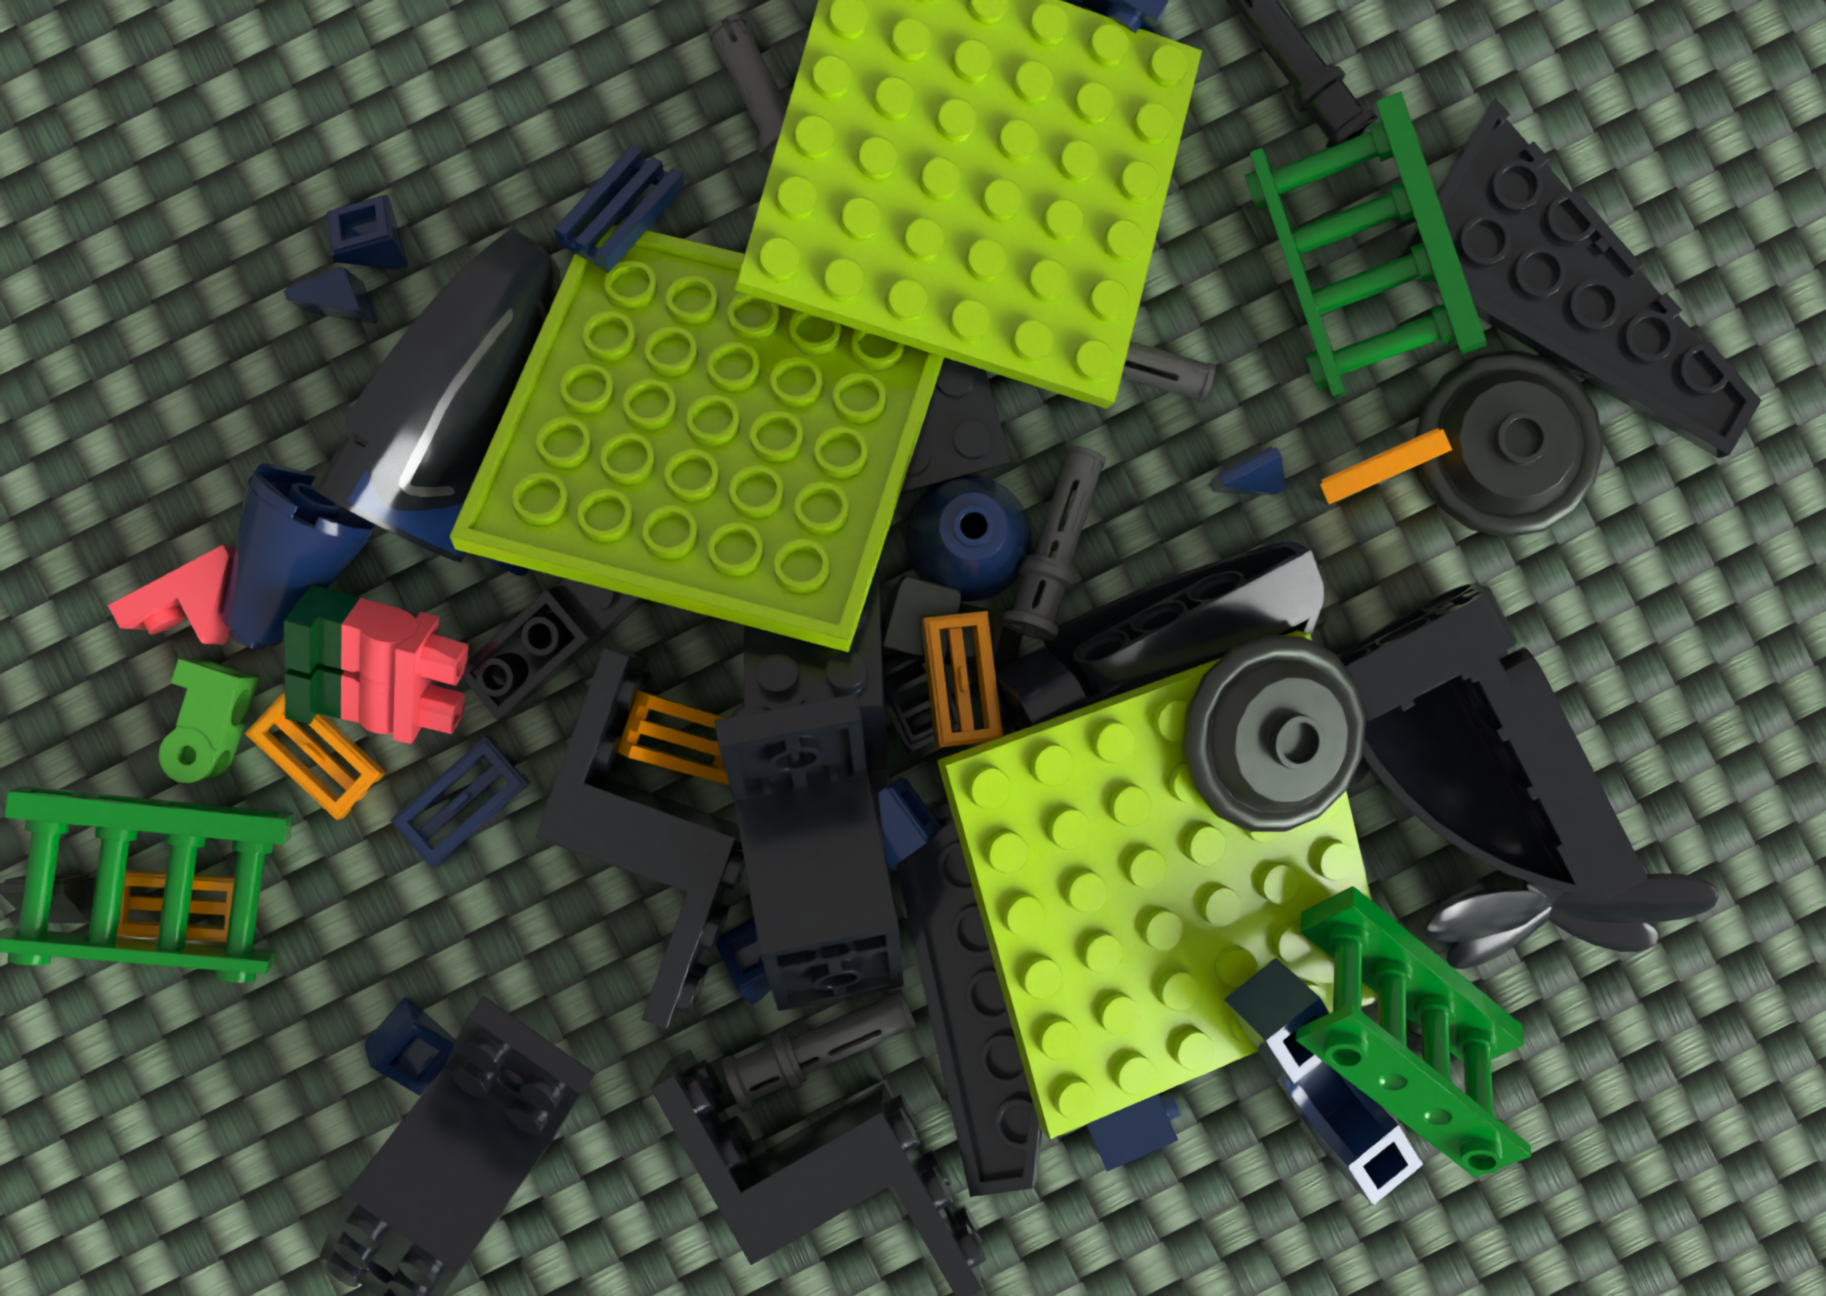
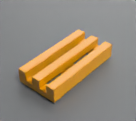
(1385, 465)
(936, 679)
(638, 725)
(334, 736)
(152, 903)

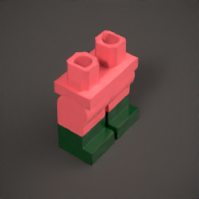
(370, 665)

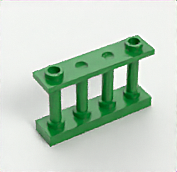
(1429, 260)
(117, 823)
(1439, 1000)

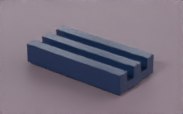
(610, 203)
(501, 766)

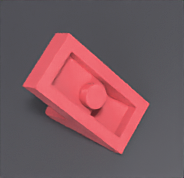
(192, 588)

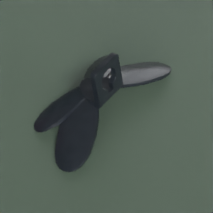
(1500, 918)

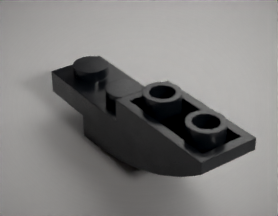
(544, 642)

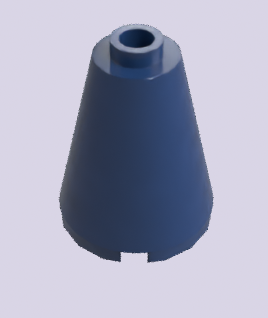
(283, 546)
(948, 557)

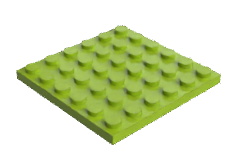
(975, 182)
(701, 446)
(1129, 902)

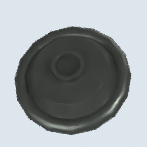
(1518, 440)
(1274, 733)

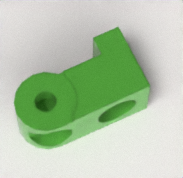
(208, 720)

